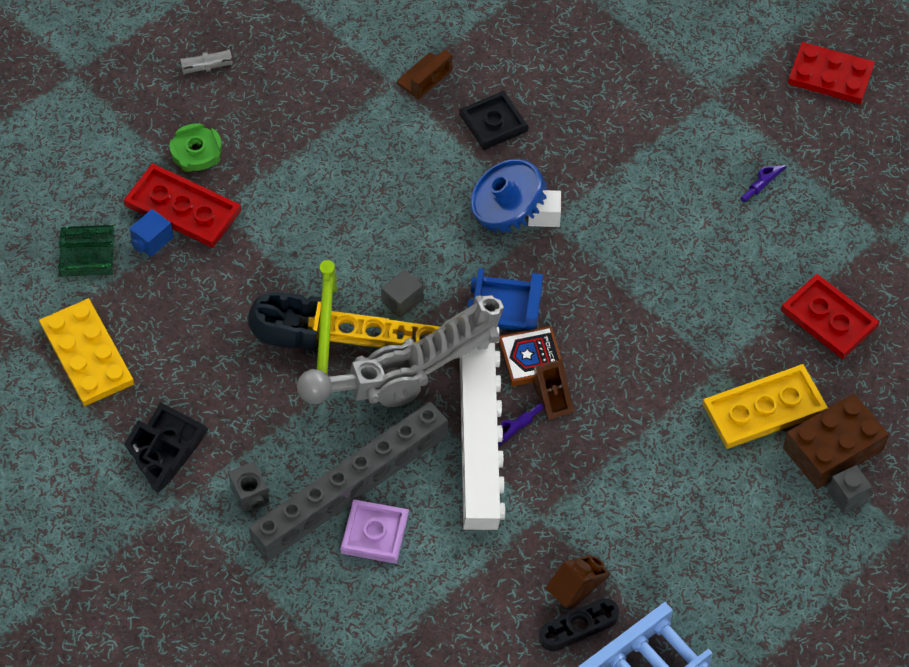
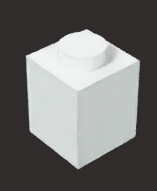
(550, 212)

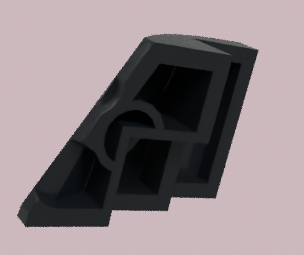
(164, 450)

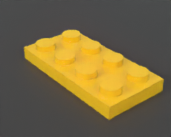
(86, 352)
(764, 406)

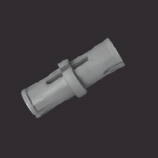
(206, 61)

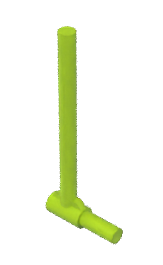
(329, 287)

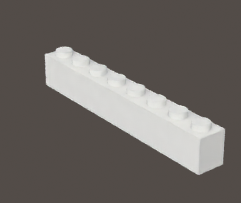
(480, 439)

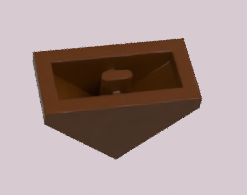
(553, 389)

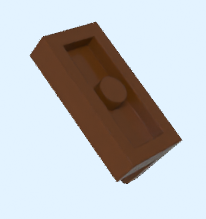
(426, 73)

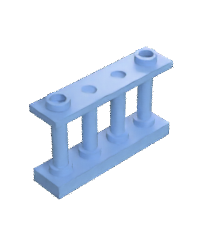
(637, 639)

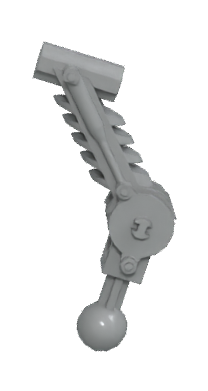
(397, 372)

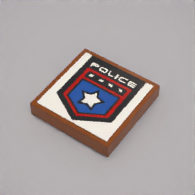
(527, 350)

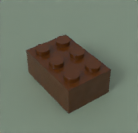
(835, 440)

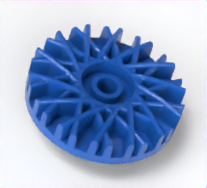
(508, 195)

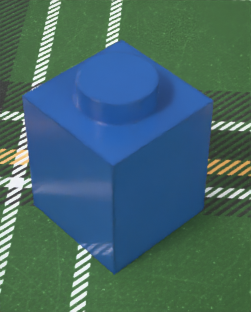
(151, 233)

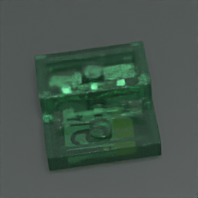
(86, 250)

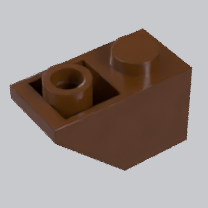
(577, 579)

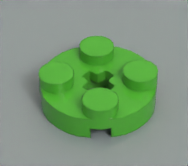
(200, 159)

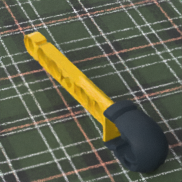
(276, 319)

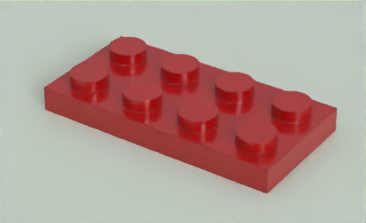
(184, 204)

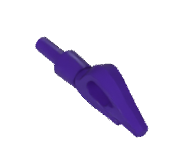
(764, 180)
(523, 420)

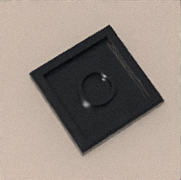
(493, 120)

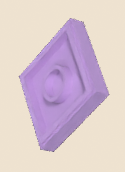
(374, 531)

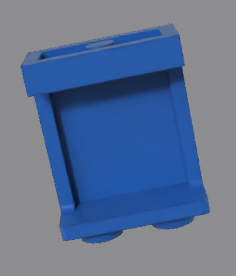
(519, 299)

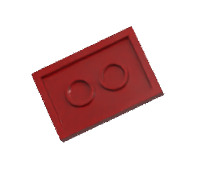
(831, 72)
(829, 316)

